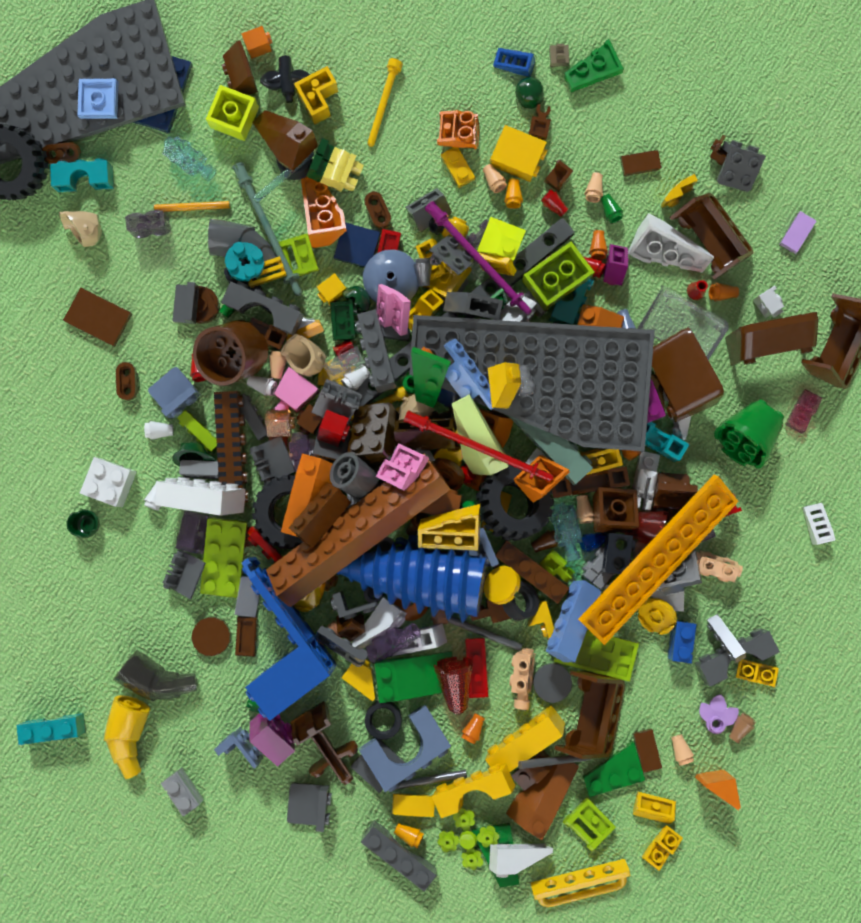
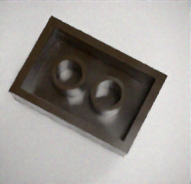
(373, 433)

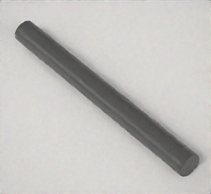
(485, 633)
(549, 761)
(432, 779)

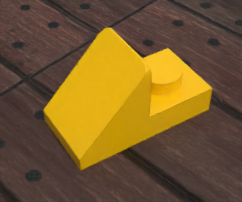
(543, 616)

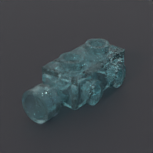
(187, 158)
(569, 529)

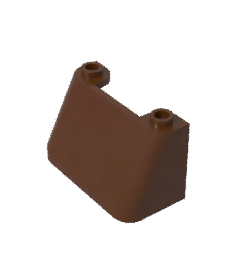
(685, 375)

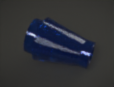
(592, 541)

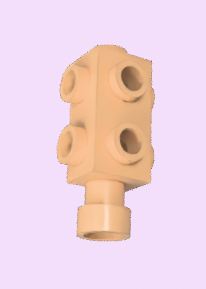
(716, 567)
(521, 676)

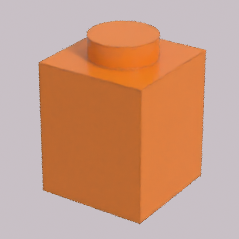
(257, 42)

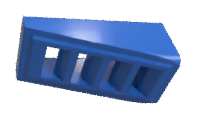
(513, 67)

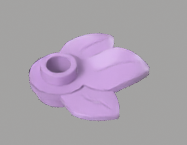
(718, 711)

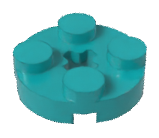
(241, 251)

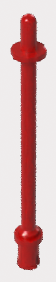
(425, 423)

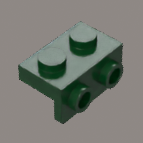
(343, 320)

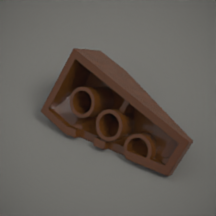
(286, 138)

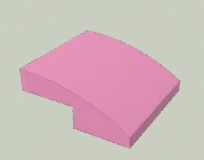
(393, 309)
(403, 467)

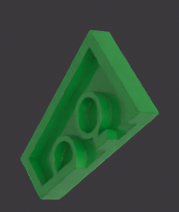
(428, 375)
(617, 772)
(505, 837)

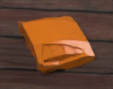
(459, 129)

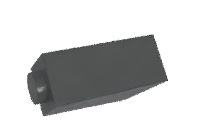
(473, 305)

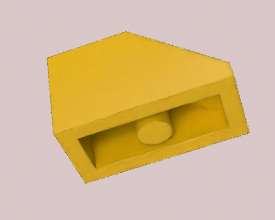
(504, 384)
(603, 459)
(361, 679)

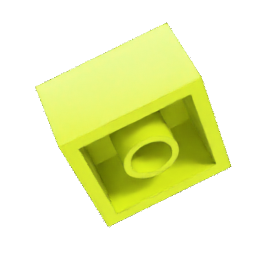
(232, 113)

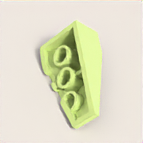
(472, 425)

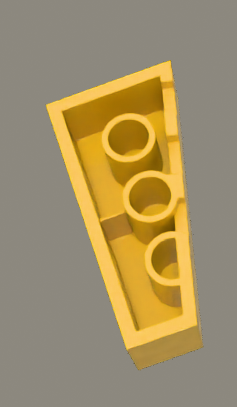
(527, 740)

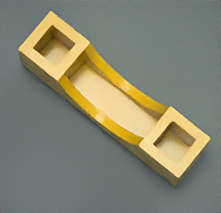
(495, 782)

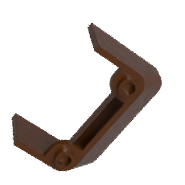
(715, 231)
(772, 338)
(843, 348)
(597, 716)

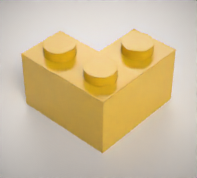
(313, 91)

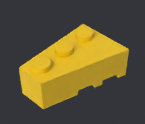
(451, 530)

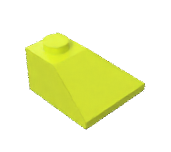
(501, 239)

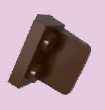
(672, 493)

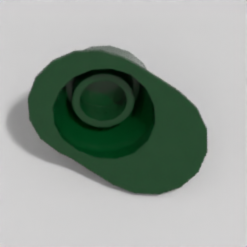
(191, 451)

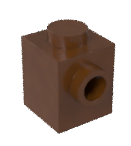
(308, 421)

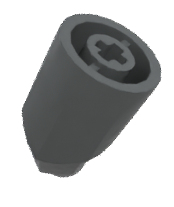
(224, 234)
(353, 476)

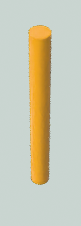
(192, 206)

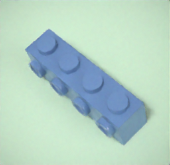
(568, 630)

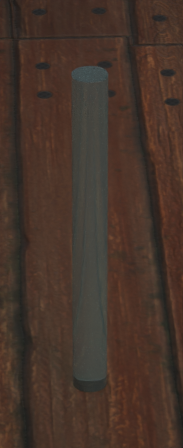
(277, 181)

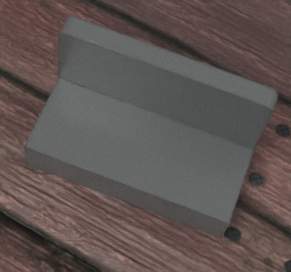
(417, 208)
(186, 303)

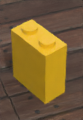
(518, 153)

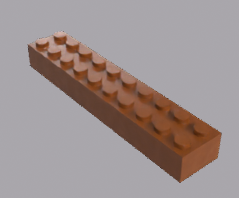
(354, 534)

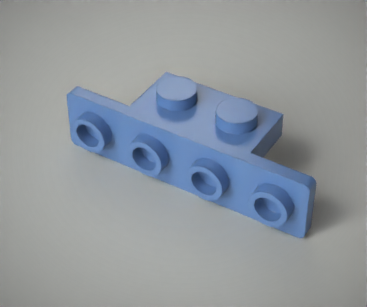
(465, 375)

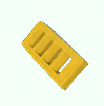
(425, 246)

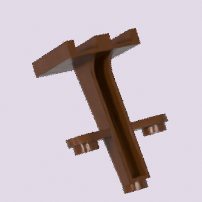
(311, 726)

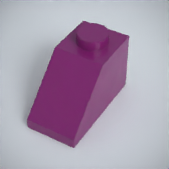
(616, 265)

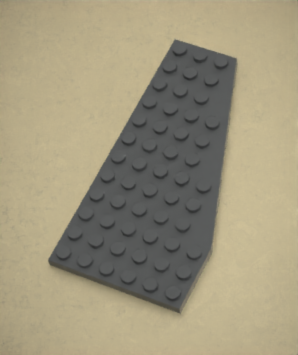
(115, 45)
(585, 378)

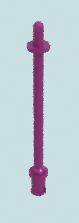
(441, 219)

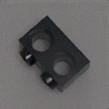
(612, 553)

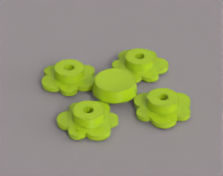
(468, 839)

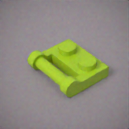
(303, 254)
(594, 819)

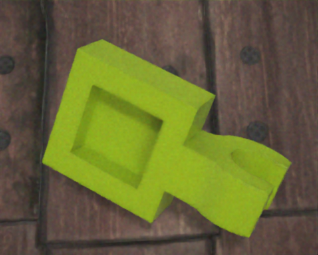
(556, 565)

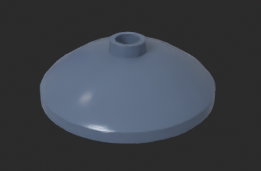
(393, 262)

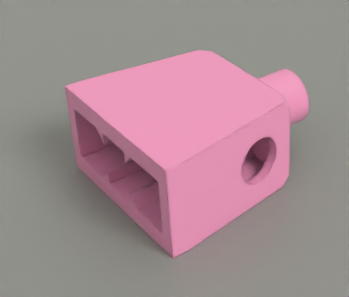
(294, 391)

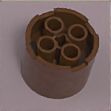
(230, 352)

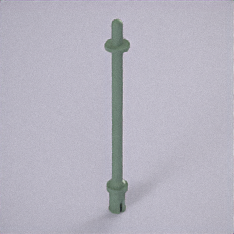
(245, 181)

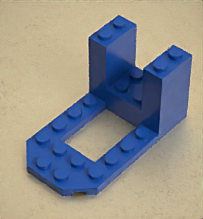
(300, 668)

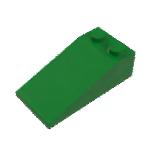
(408, 677)

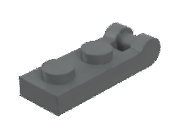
(341, 646)

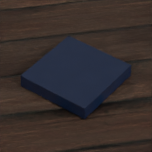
(356, 245)

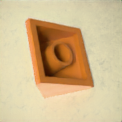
(538, 487)
(722, 785)

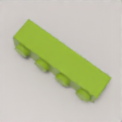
(194, 427)

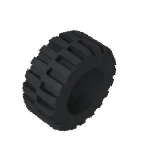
(32, 163)
(264, 510)
(499, 520)

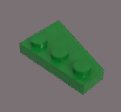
(598, 66)

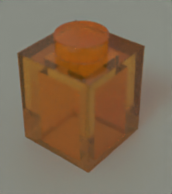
(279, 423)

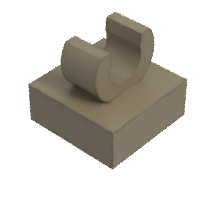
(559, 55)

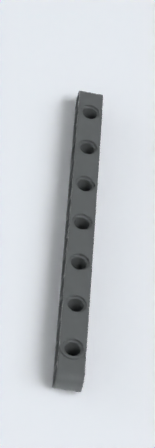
(529, 257)

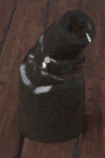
(151, 680)

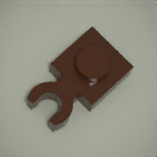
(540, 125)

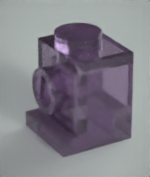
(299, 445)

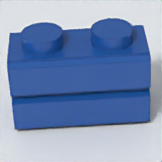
(682, 642)

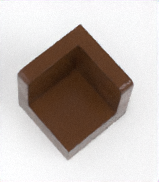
(559, 176)
(350, 628)

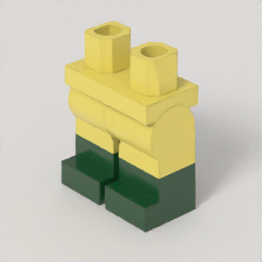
(333, 166)

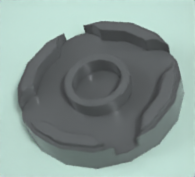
(552, 682)

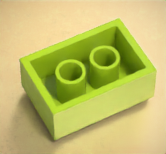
(557, 276)

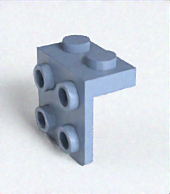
(174, 393)

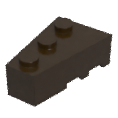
(413, 438)

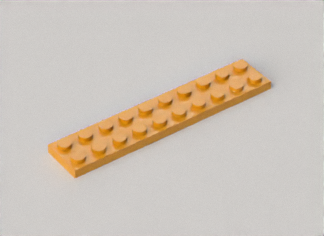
(658, 559)

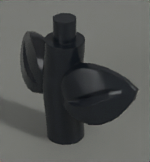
(284, 78)

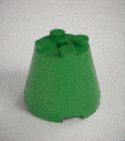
(750, 434)

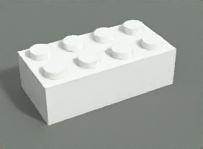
(200, 496)

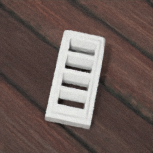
(827, 529)

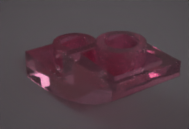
(803, 411)

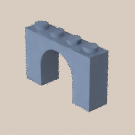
(432, 744)

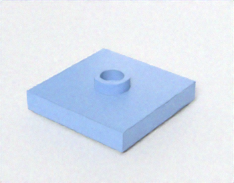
(98, 98)

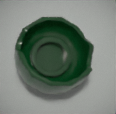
(529, 92)
(359, 296)
(83, 523)

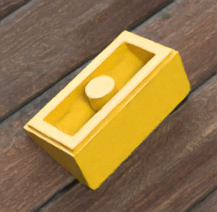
(654, 808)

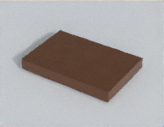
(97, 317)

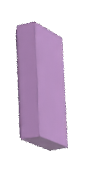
(797, 232)

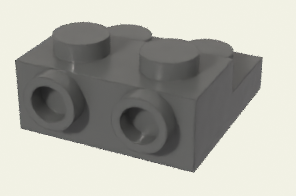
(684, 575)

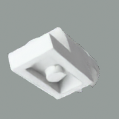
(646, 478)

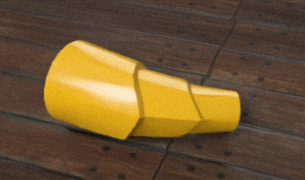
(124, 730)

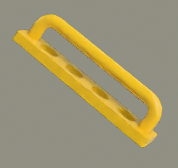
(541, 892)

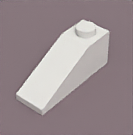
(381, 620)
(430, 638)
(514, 858)

